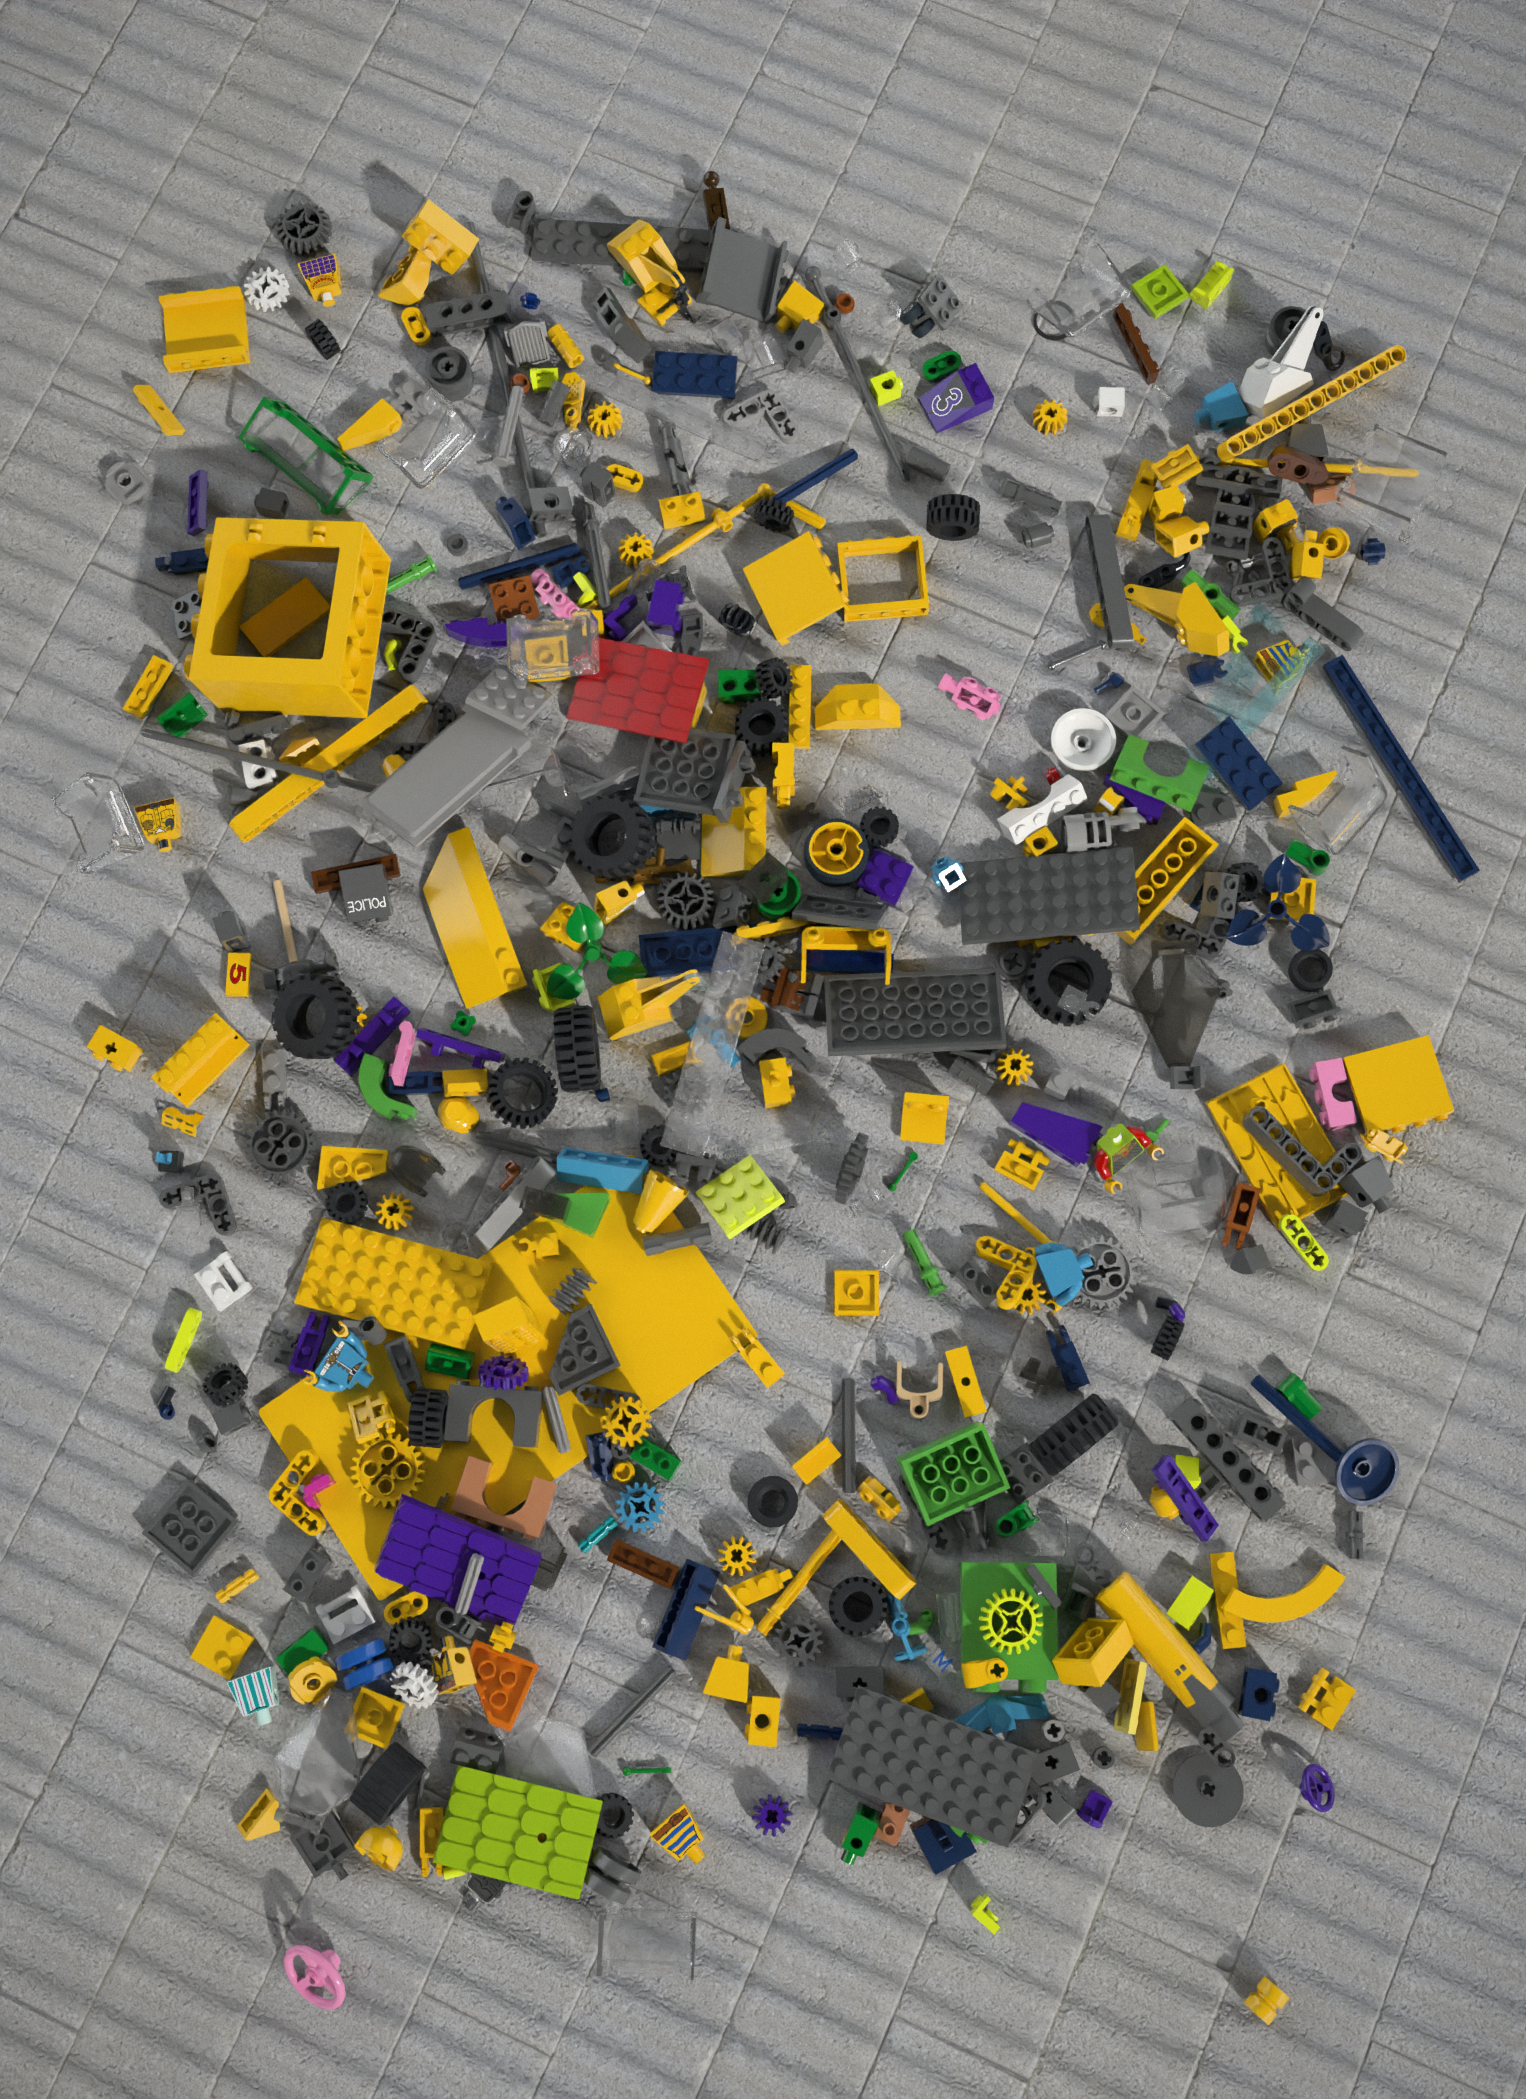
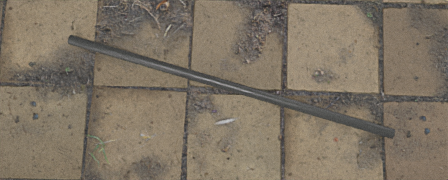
(504, 376)

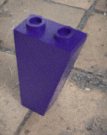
(1057, 1132)

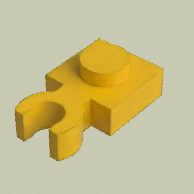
(544, 1245)

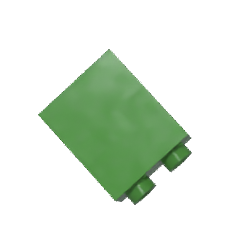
(977, 1584)

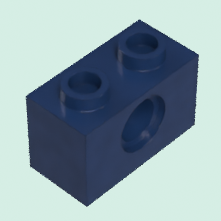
(1251, 1682)

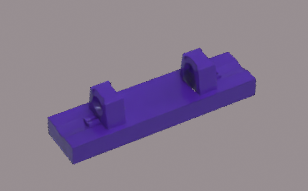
(372, 1035)
(440, 1040)
(1184, 1497)

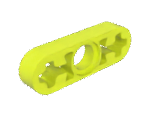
(1308, 1259)
(183, 1340)

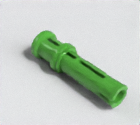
(415, 571)
(928, 1272)

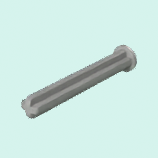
(509, 427)

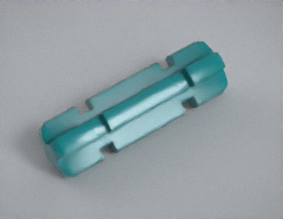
(597, 1534)

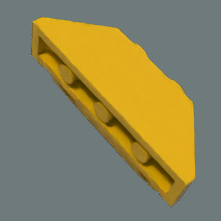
(857, 708)

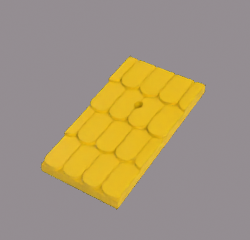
(1283, 1099)

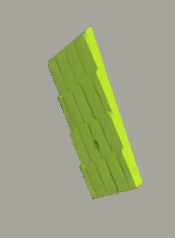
(495, 1829)

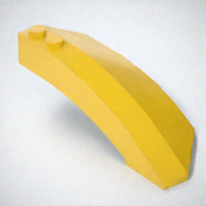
(471, 923)

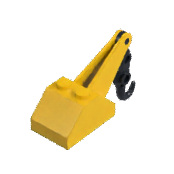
(650, 262)
(1188, 611)

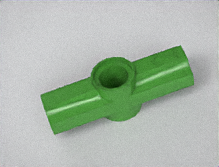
(1220, 603)

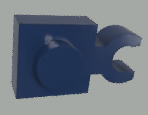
(565, 571)
(1203, 673)

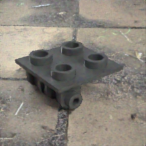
(183, 610)
(679, 837)
(1024, 1473)

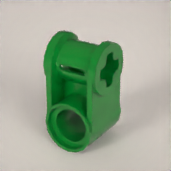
(1016, 1519)

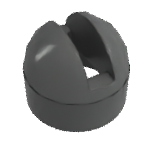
(790, 1201)
(211, 1440)

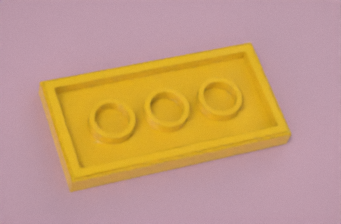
(285, 618)

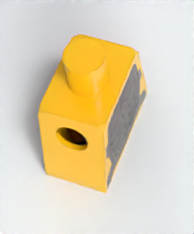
(1275, 518)

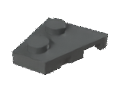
(1212, 810)

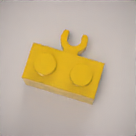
(776, 1082)

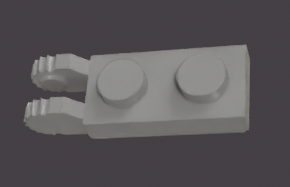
(274, 1077)

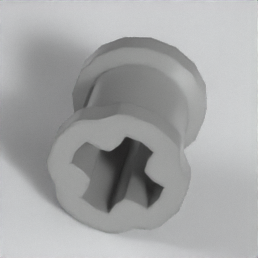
(1058, 1733)

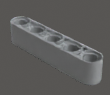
(506, 1208)

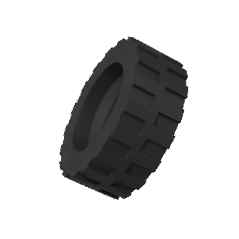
(790, 1501)

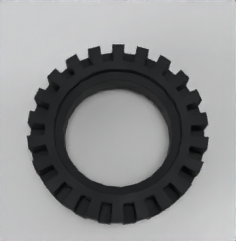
(505, 1110)

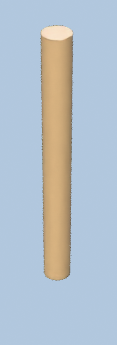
(285, 921)

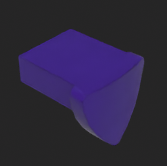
(1094, 1809)

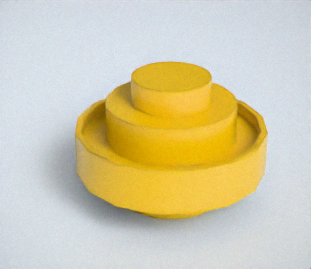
(1335, 542)

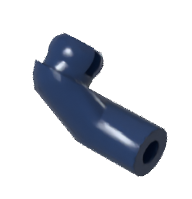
(1204, 1638)

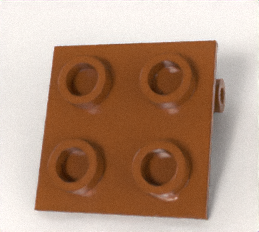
(514, 598)

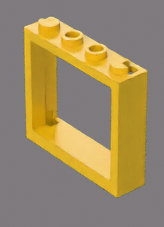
(885, 609)

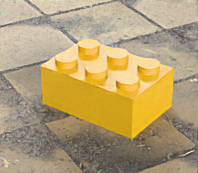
(440, 237)
(1093, 1652)

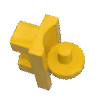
(1002, 788)

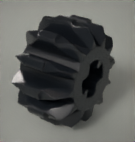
(736, 619)

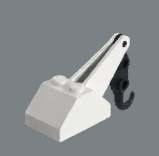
(1278, 380)

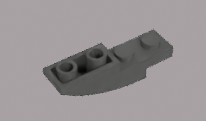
(620, 326)

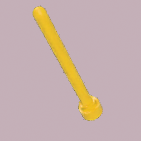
(1014, 1213)

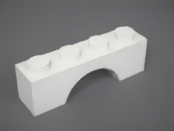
(1023, 822)

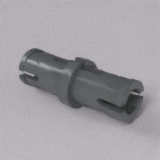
(1355, 1534)

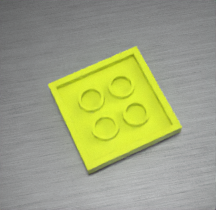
(740, 1197)

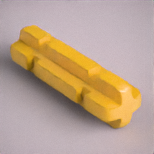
(236, 1585)

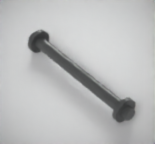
(1051, 665)

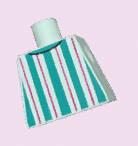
(256, 1694)

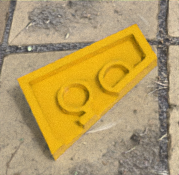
(349, 1165)

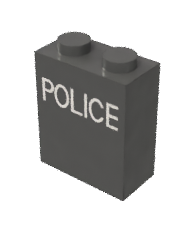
(366, 894)

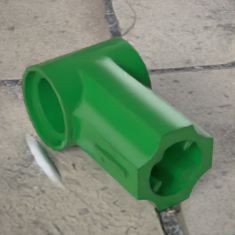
(1305, 855)
(1297, 1394)

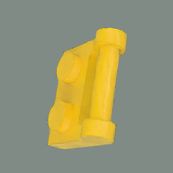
(656, 300)

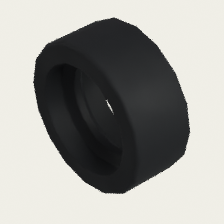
(1302, 984)

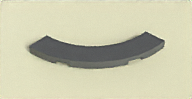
(691, 634)

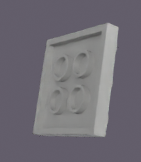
(508, 698)

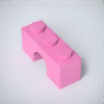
(1333, 1112)

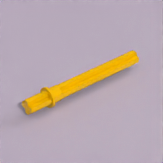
(798, 1583)

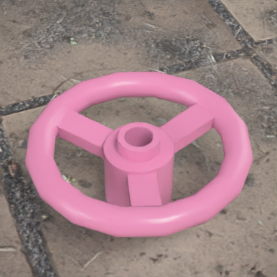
(321, 1971)

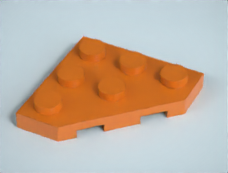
(501, 1683)

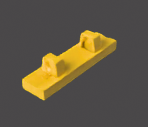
(1138, 502)

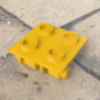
(556, 927)

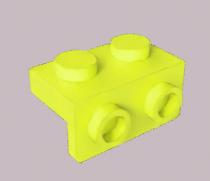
(540, 982)

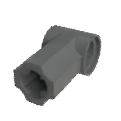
(366, 1329)

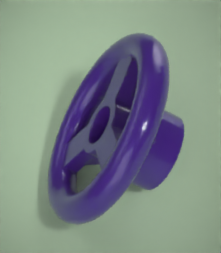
(1313, 1789)

